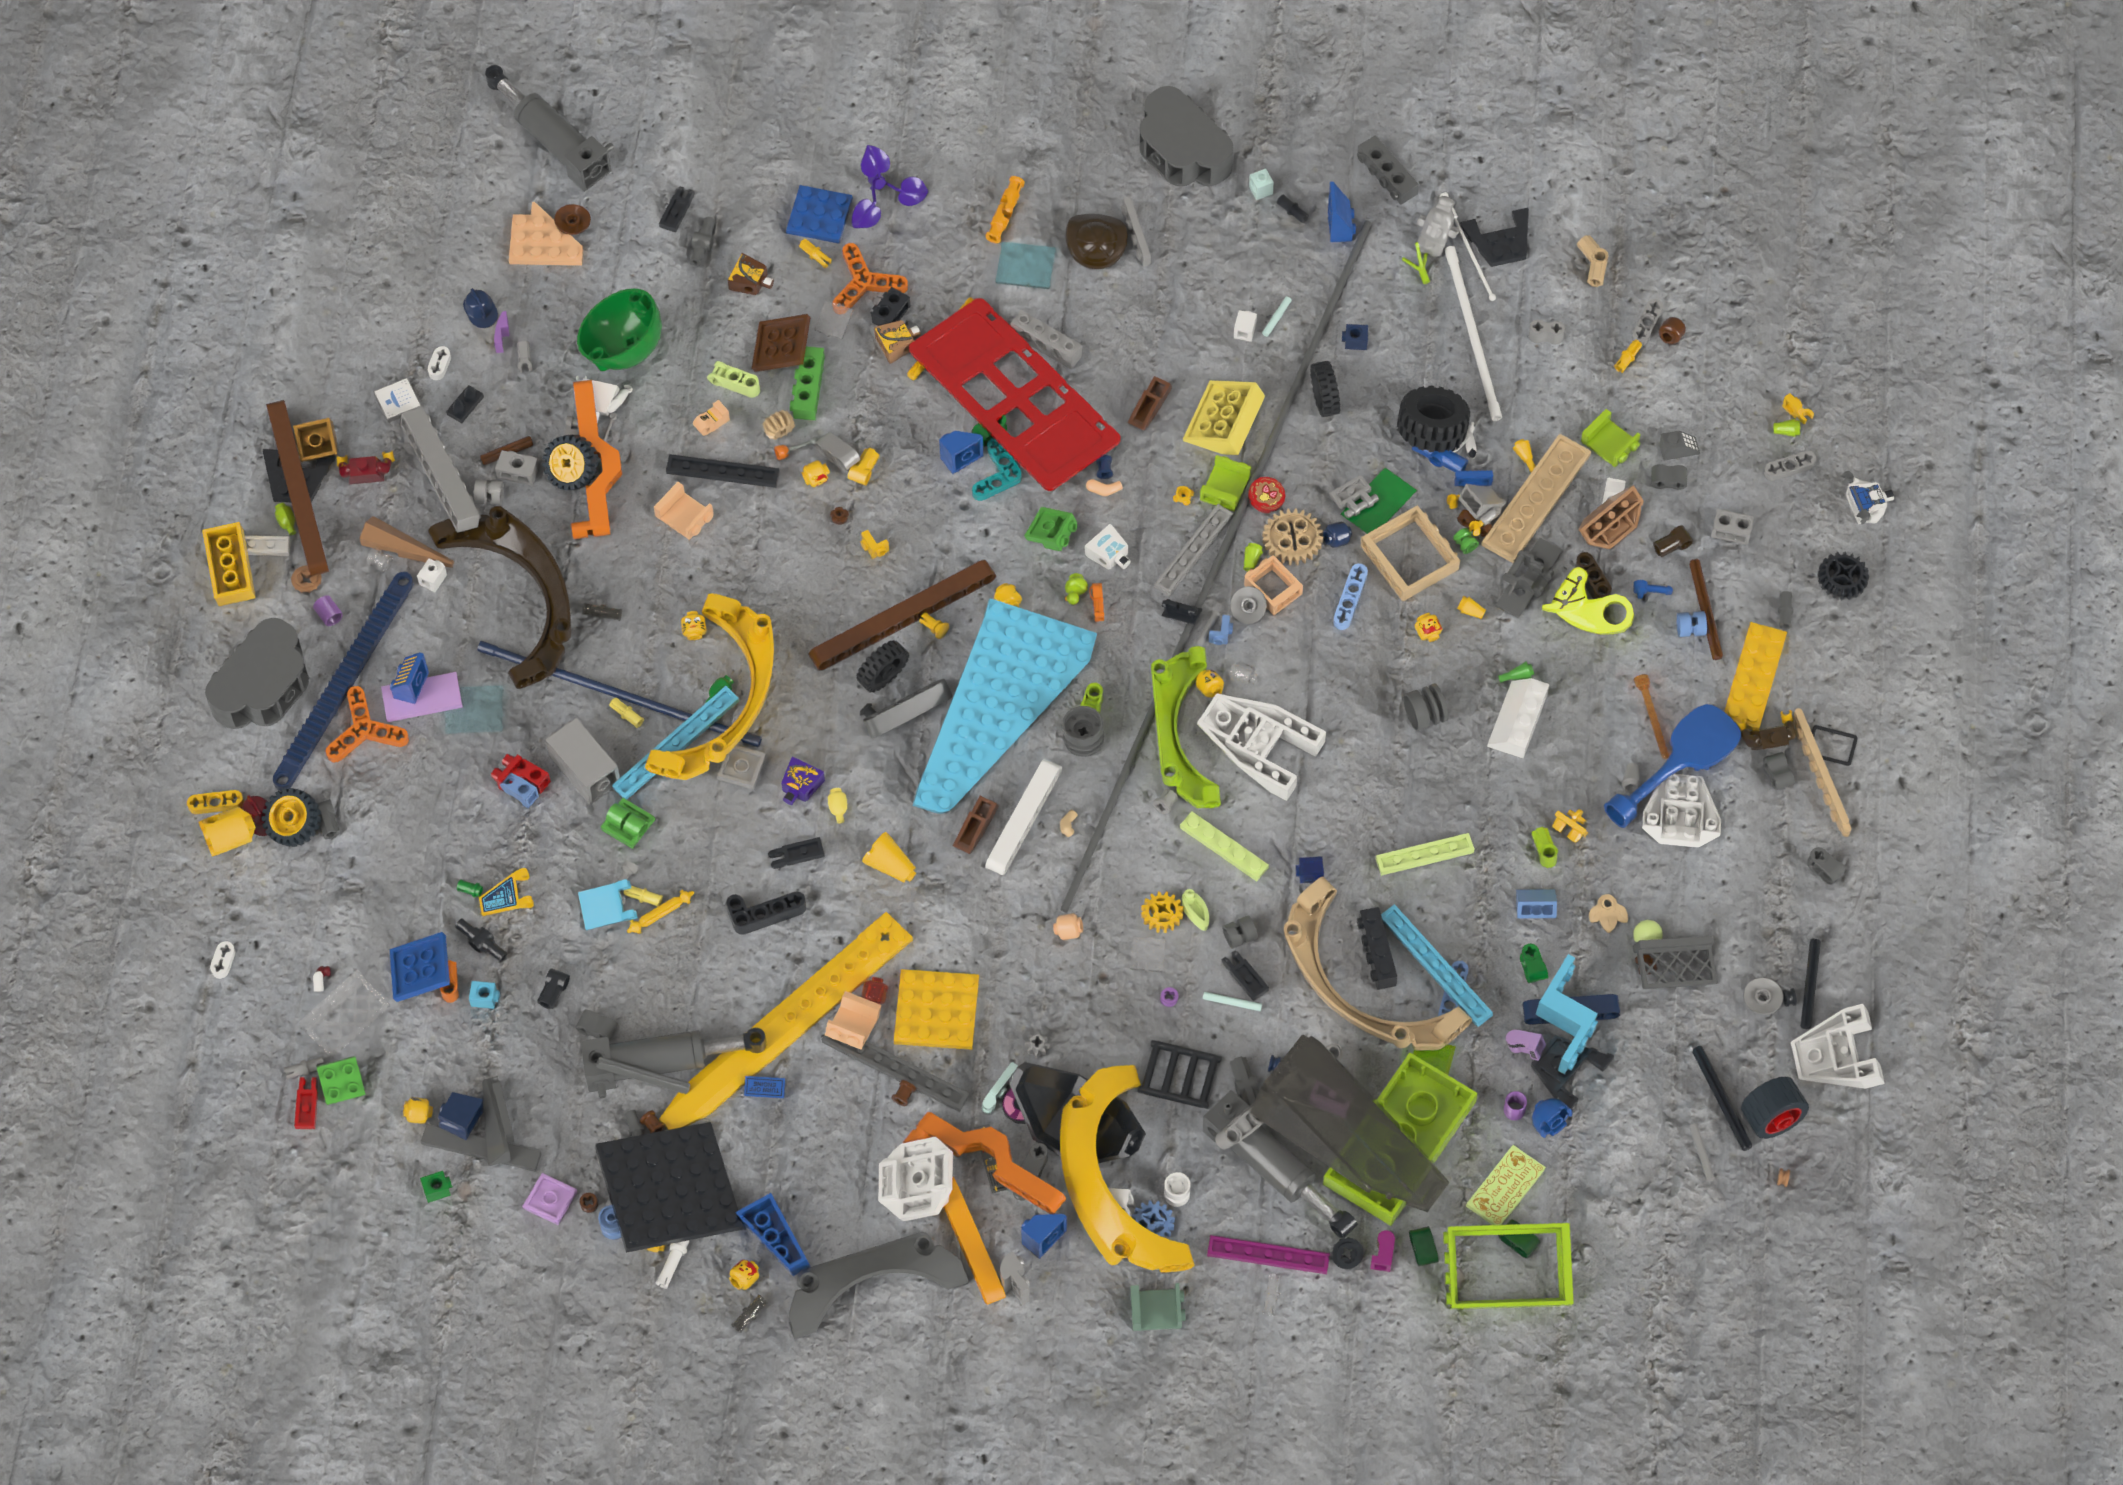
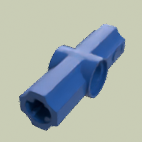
(1447, 459)

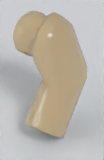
(1065, 823)

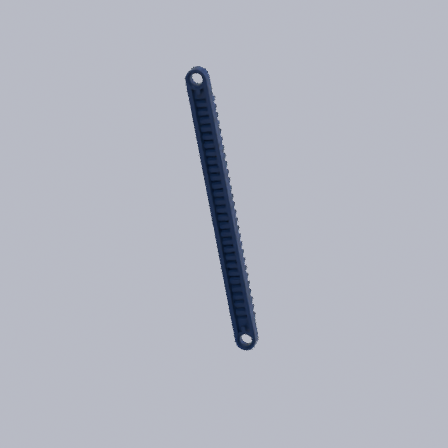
(342, 681)

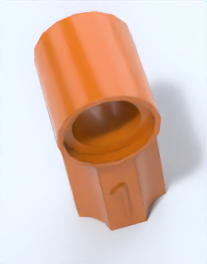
(454, 995)

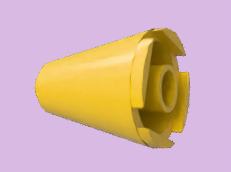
(890, 859)

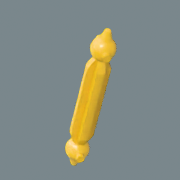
(660, 911)

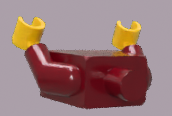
(365, 468)

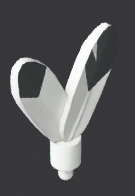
(1470, 442)

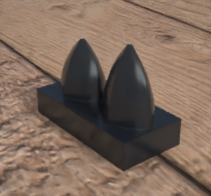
(465, 404)

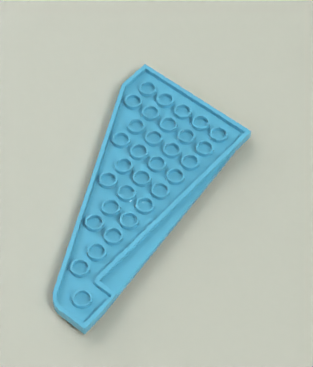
(1007, 682)

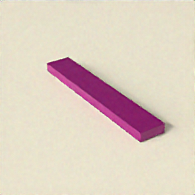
(1268, 1254)

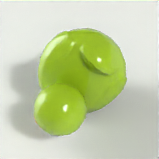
(1074, 587)

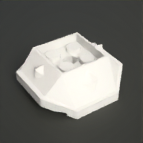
(916, 1179)

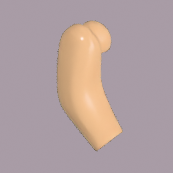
(1103, 489)

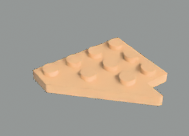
(539, 242)

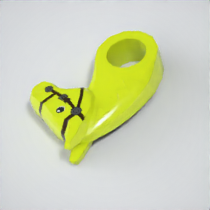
(1588, 615)

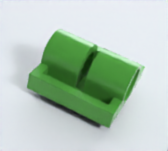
(627, 822)
(341, 1080)

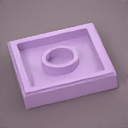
(550, 1199)

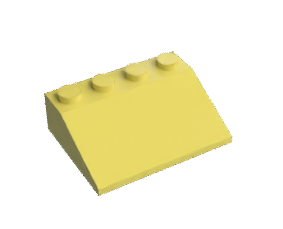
(1224, 416)

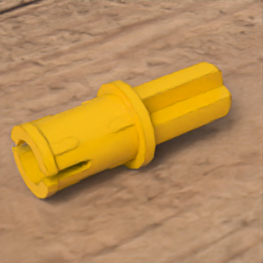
(814, 252)
(1628, 356)

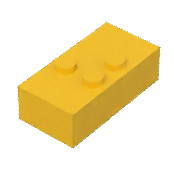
(229, 564)

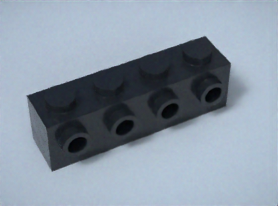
(1377, 948)

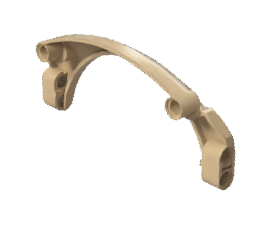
(1306, 921)

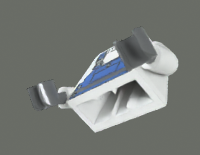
(1866, 499)

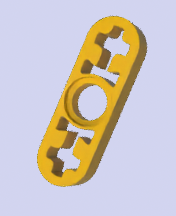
(201, 809)

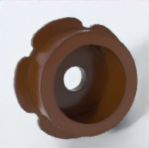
(839, 520)

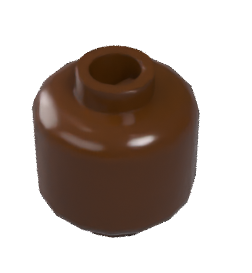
(1672, 330)

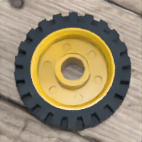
(304, 820)

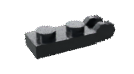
(676, 210)
(797, 853)
(1246, 976)

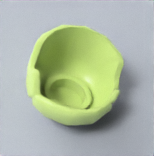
(1647, 931)

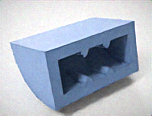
(1536, 903)

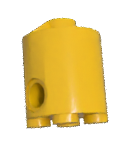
(227, 830)

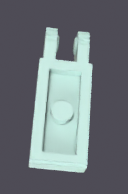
(998, 1089)

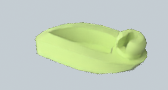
(1195, 909)

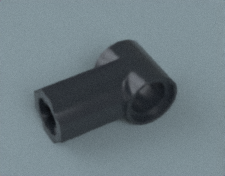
(554, 984)

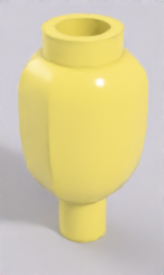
(837, 804)

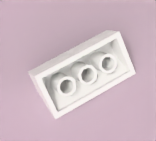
(1518, 716)

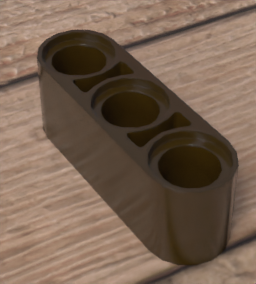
(1596, 586)

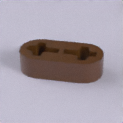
(1466, 518)

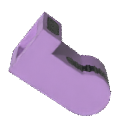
(1526, 1042)

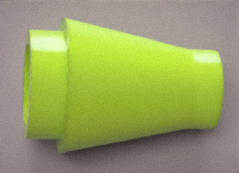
(1787, 428)
(1252, 555)

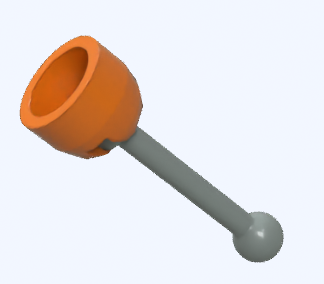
(782, 451)

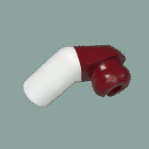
(318, 977)

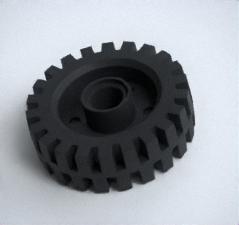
(882, 666)

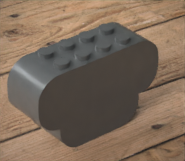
(1183, 140)
(259, 677)

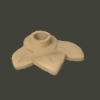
(1608, 915)

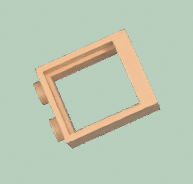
(1294, 588)

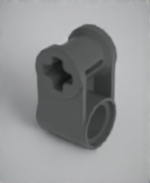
(1826, 866)

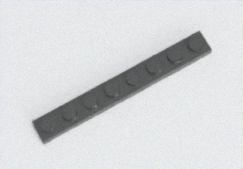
(903, 1070)

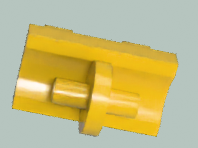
(1562, 821)

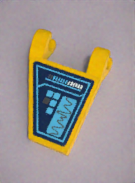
(505, 895)

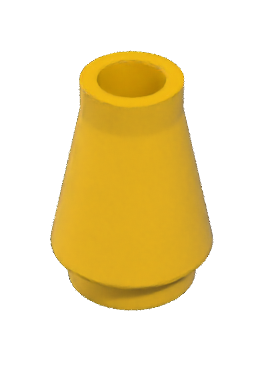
(1471, 607)

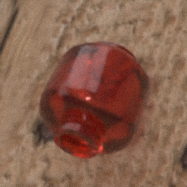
(875, 990)

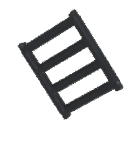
(1194, 1056)

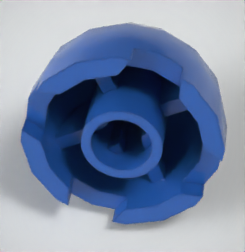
(1550, 1116)

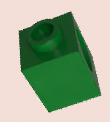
(432, 1179)

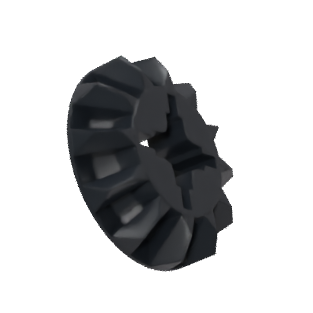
(1356, 1254)

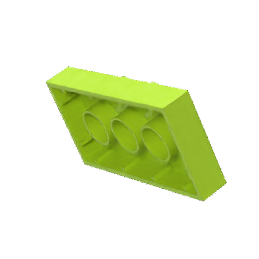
(1428, 1109)

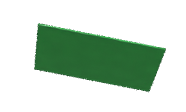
(1392, 495)

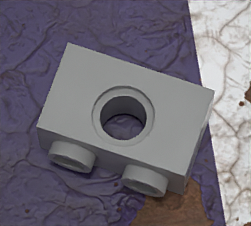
(525, 474)

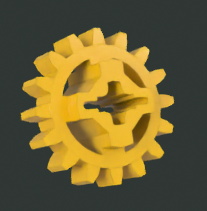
(1165, 918)

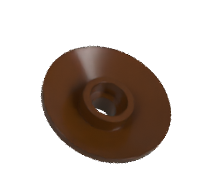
(572, 213)

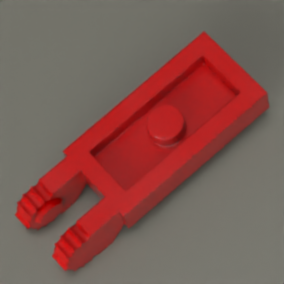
(306, 1104)

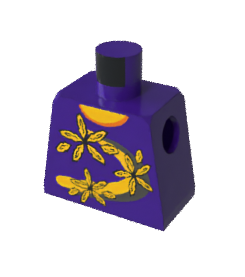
(801, 781)

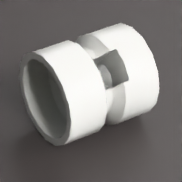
(1177, 1189)

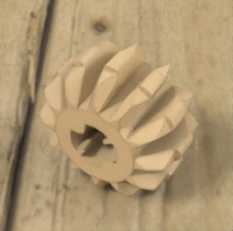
(778, 424)

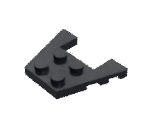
(1502, 245)
(277, 479)
(1549, 1063)

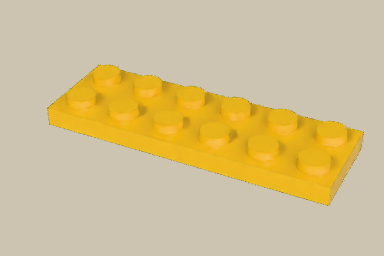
(1755, 674)

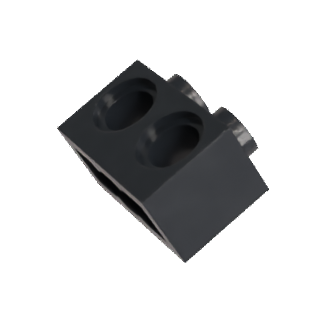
(894, 311)

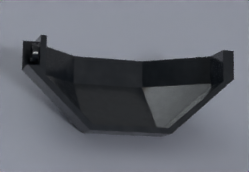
(1044, 1093)

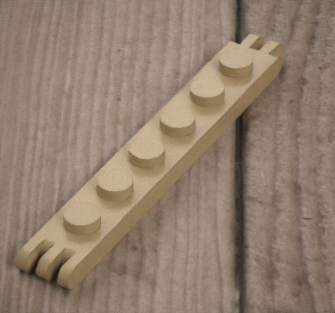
(1823, 778)

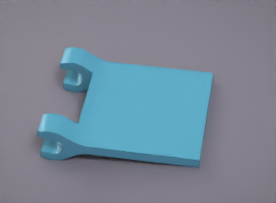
(604, 905)

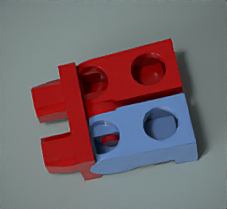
(521, 779)

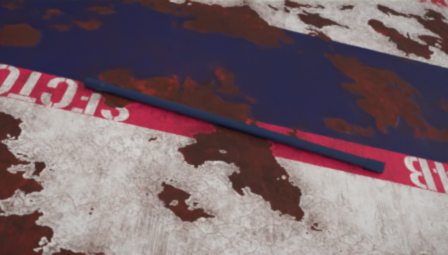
(494, 650)

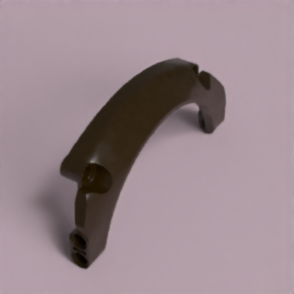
(515, 540)

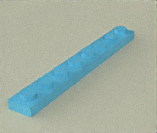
(678, 739)
(1436, 965)

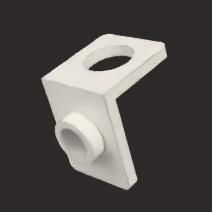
(1613, 487)

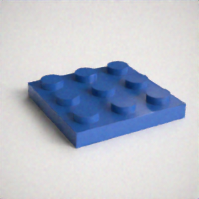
(819, 214)
(419, 967)

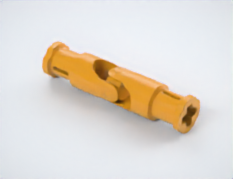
(1005, 209)

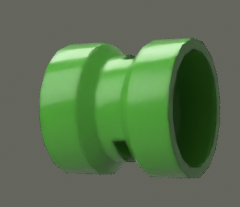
(1465, 540)

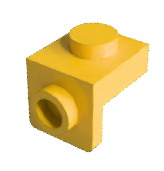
(874, 549)

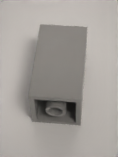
(582, 760)

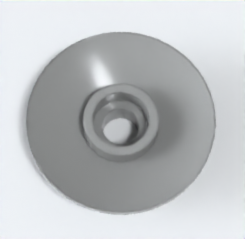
(1240, 605)
(1763, 988)

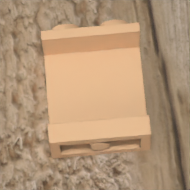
(683, 512)
(853, 1020)

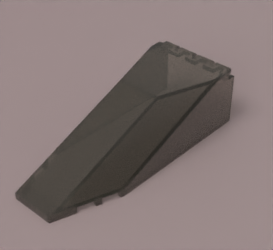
(1345, 1127)

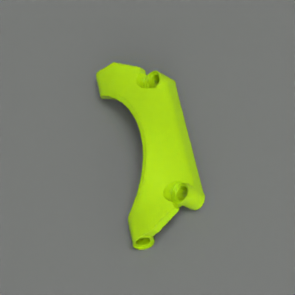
(1169, 692)

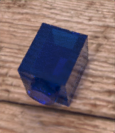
(1309, 869)

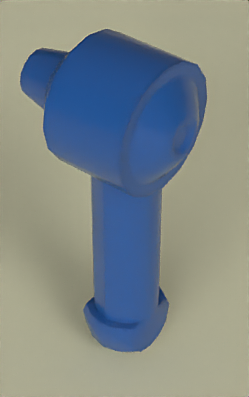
(1642, 587)

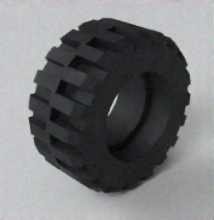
(1433, 419)

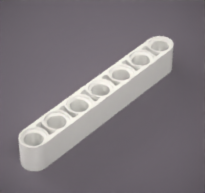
(1023, 817)

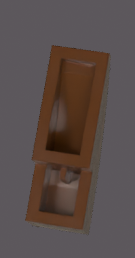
(1150, 403)
(975, 824)

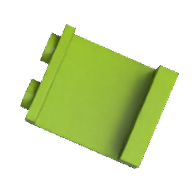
(1609, 439)
(1226, 483)

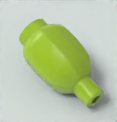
(285, 518)

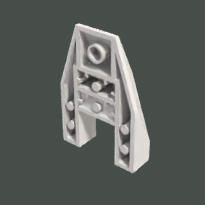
(1249, 731)

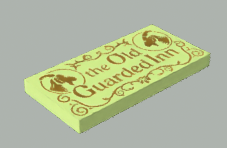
(1505, 1186)

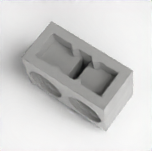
(1731, 530)

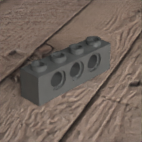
(1396, 172)

